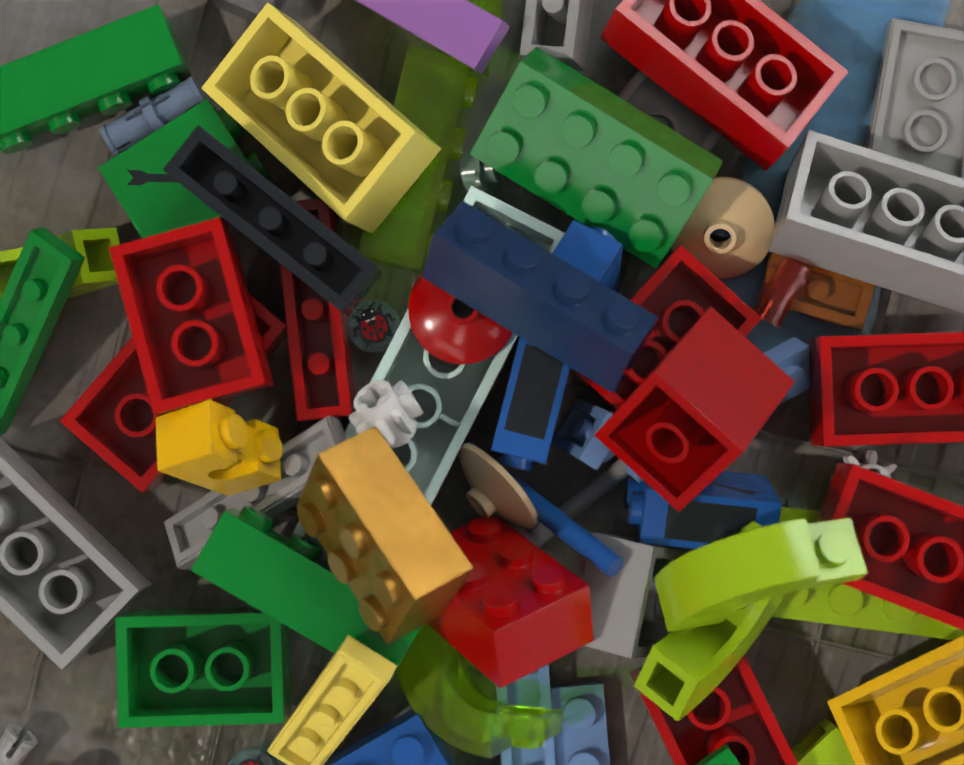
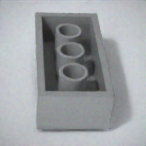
(874, 220)
(55, 568)

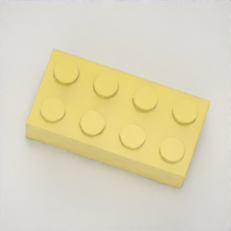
(320, 119)

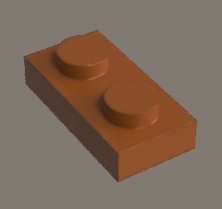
(829, 297)

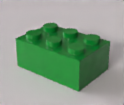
(201, 667)

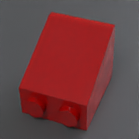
(696, 410)

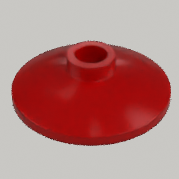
(451, 337)

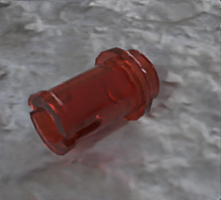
(781, 291)

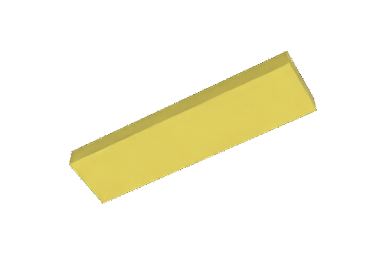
(332, 705)

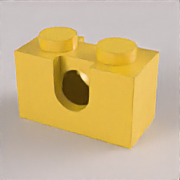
(218, 448)

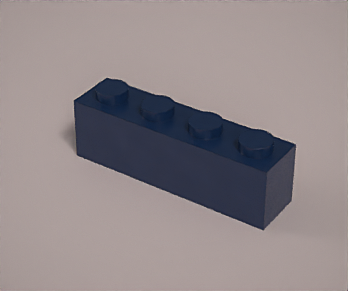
(538, 296)

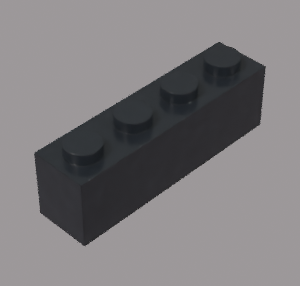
(273, 220)

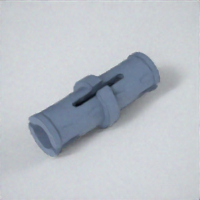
(151, 115)

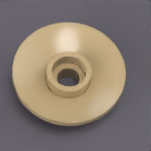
(740, 211)
(495, 489)

